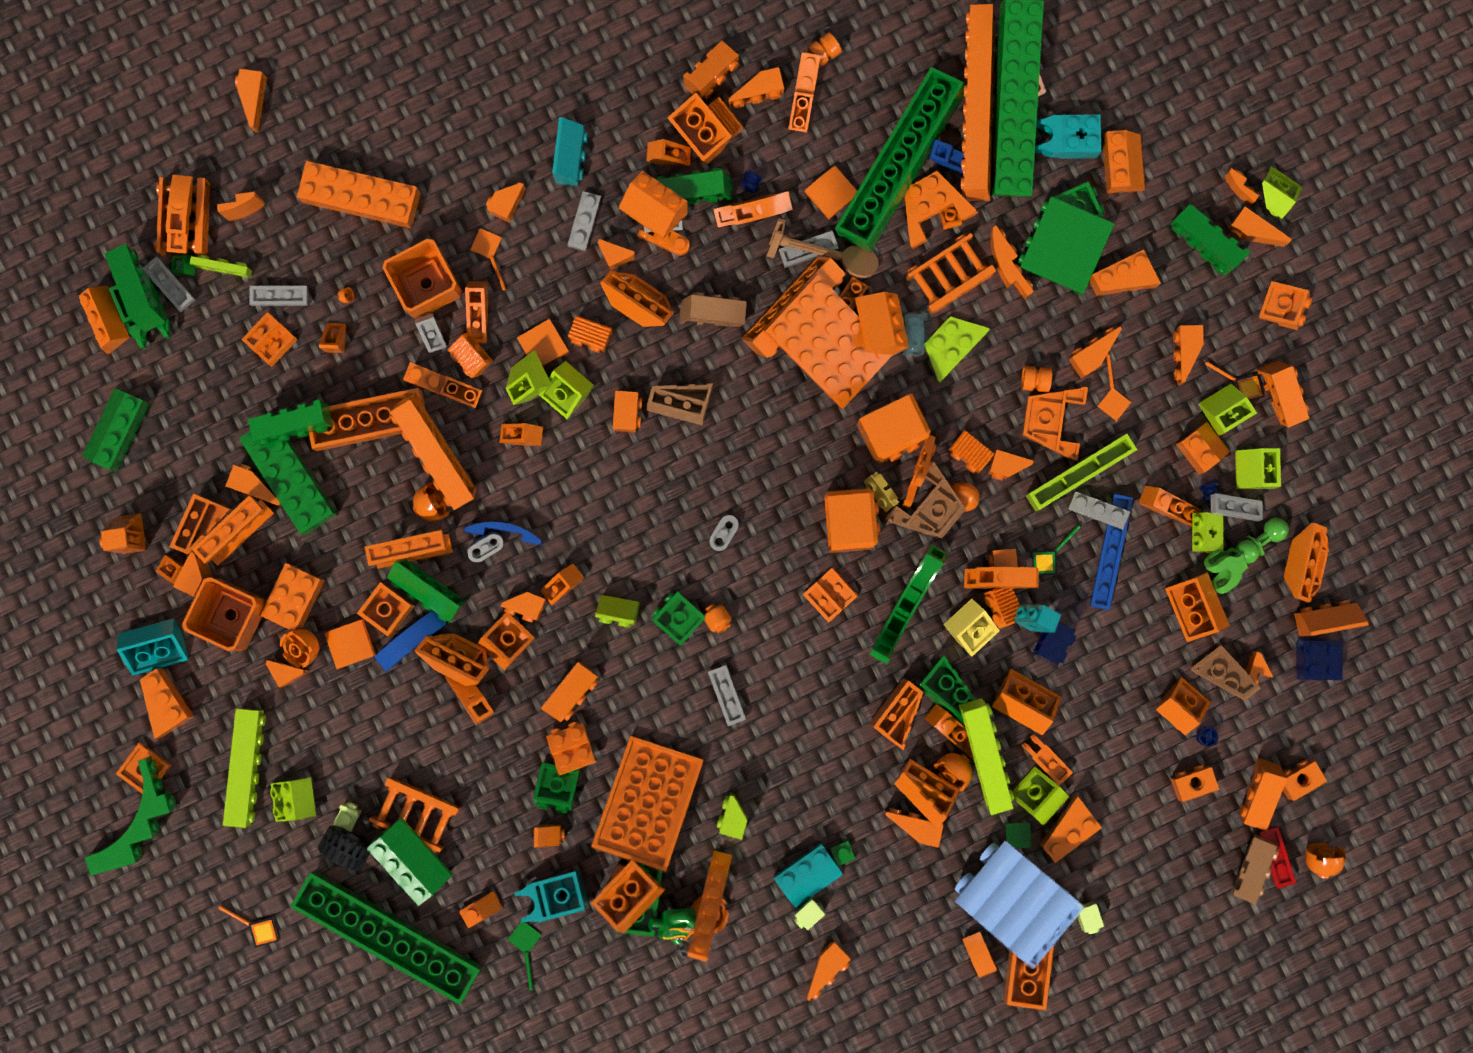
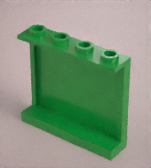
(1065, 245)

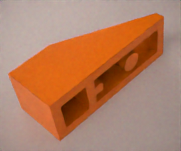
(251, 91)
(1253, 228)
(477, 309)
(250, 483)

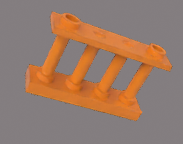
(199, 226)
(951, 292)
(233, 531)
(409, 548)
(412, 795)

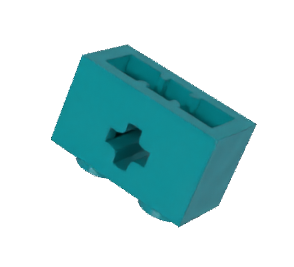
(1037, 618)

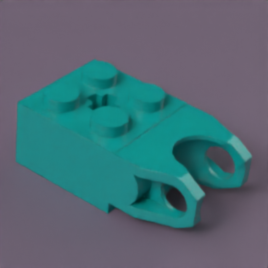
(1064, 138)
(548, 897)

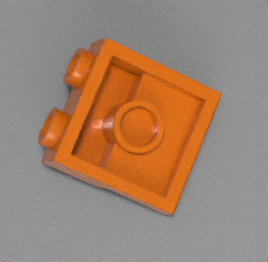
(1285, 305)
(570, 748)

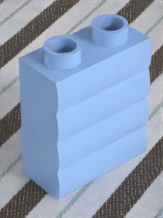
(1017, 903)

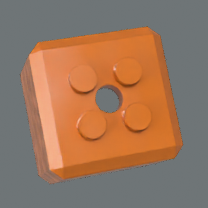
(411, 268)
(894, 429)
(851, 520)
(209, 612)

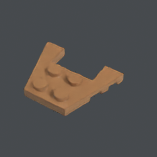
(936, 512)

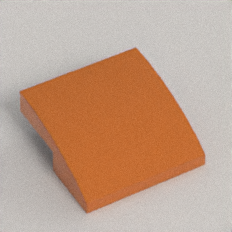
(831, 192)
(244, 206)
(269, 339)
(830, 594)
(349, 644)

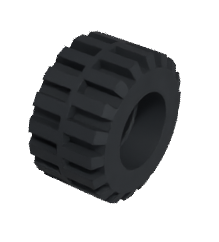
(344, 848)

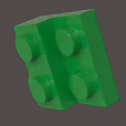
(1084, 198)
(677, 617)
(555, 789)

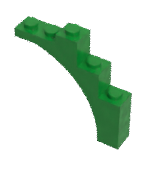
(907, 603)
(153, 804)

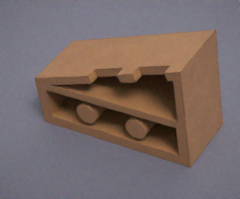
(713, 310)
(681, 402)
(1255, 869)

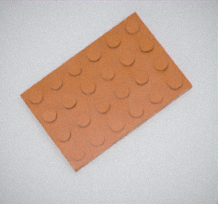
(826, 341)
(647, 804)

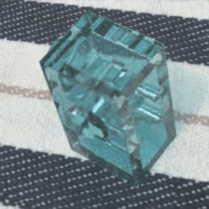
(915, 334)

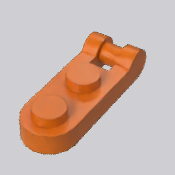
(672, 242)

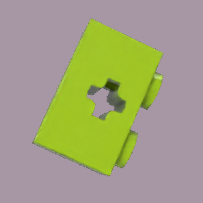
(1207, 532)

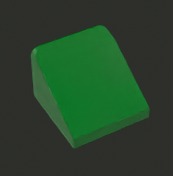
(182, 266)

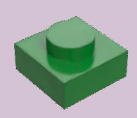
(842, 853)

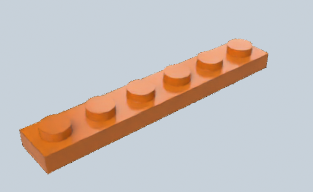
(709, 906)

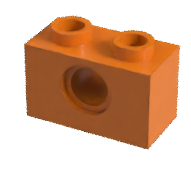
(1312, 779)
(1206, 783)

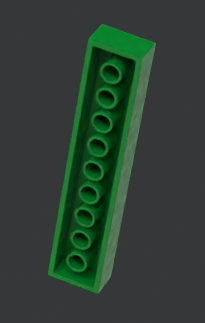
(1016, 98)
(900, 159)
(386, 936)

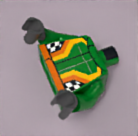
(675, 926)

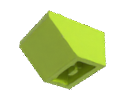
(527, 379)
(1227, 409)
(1258, 468)
(618, 610)
(293, 799)
(734, 818)

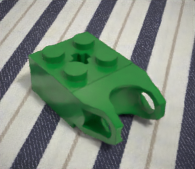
(133, 329)

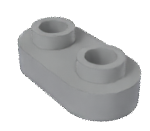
(724, 533)
(486, 548)

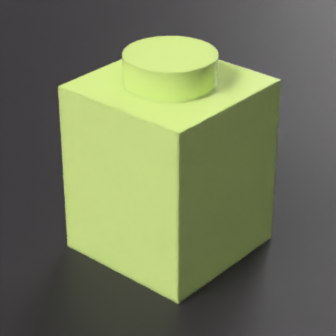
(808, 914)
(1090, 918)

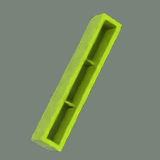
(1081, 472)
(986, 756)
(243, 768)

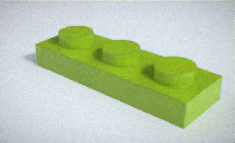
(221, 265)

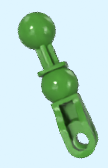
(1234, 561)

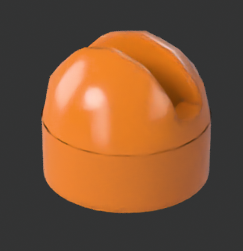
(349, 293)

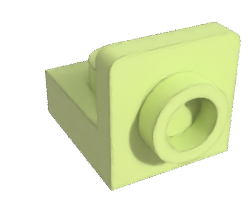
(347, 816)

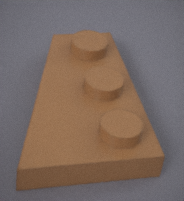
(1226, 673)

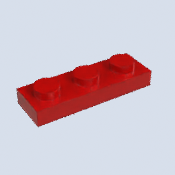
(1281, 868)

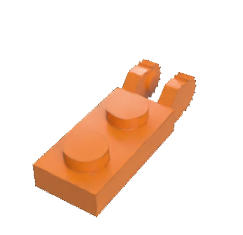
(1048, 761)

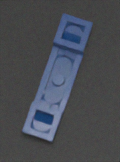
(946, 156)
(481, 529)
(409, 640)

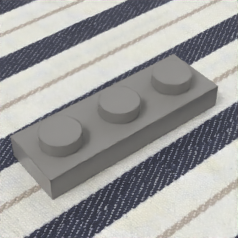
(584, 221)
(792, 256)
(168, 284)
(278, 296)
(1236, 507)
(1099, 510)
(726, 695)

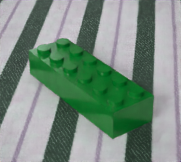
(291, 483)

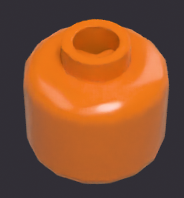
(717, 618)

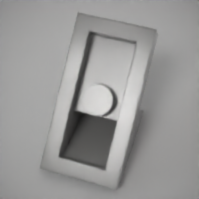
(430, 333)

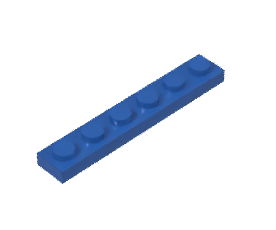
(1109, 558)

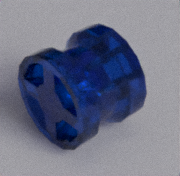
(750, 181)
(1209, 489)
(1211, 737)

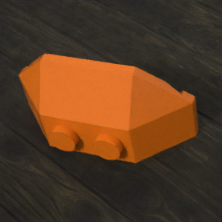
(636, 299)
(1307, 562)
(454, 657)

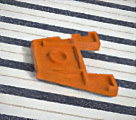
(929, 198)
(1045, 420)
(921, 469)

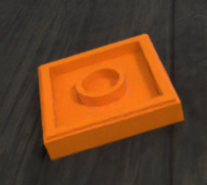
(545, 341)
(130, 768)

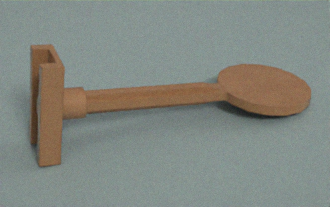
(854, 259)

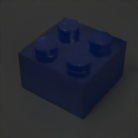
(1052, 646)
(1319, 660)

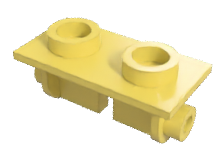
(885, 499)

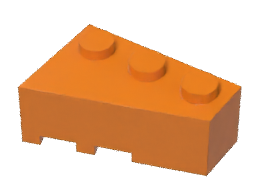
(198, 520)
(927, 792)
(1263, 794)
(1070, 830)

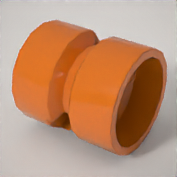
(827, 47)
(1038, 379)

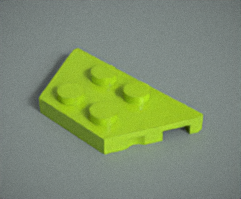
(952, 344)

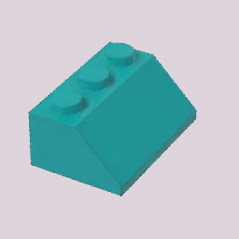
(569, 152)
(152, 647)
(807, 875)

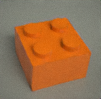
(386, 609)

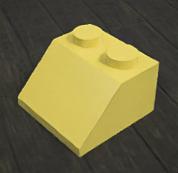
(971, 627)

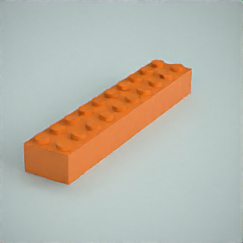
(979, 102)

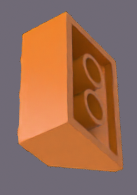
(700, 128)
(1123, 161)
(653, 205)
(104, 318)
(882, 323)
(1197, 607)
(1329, 618)
(570, 692)
(1027, 702)
(627, 896)

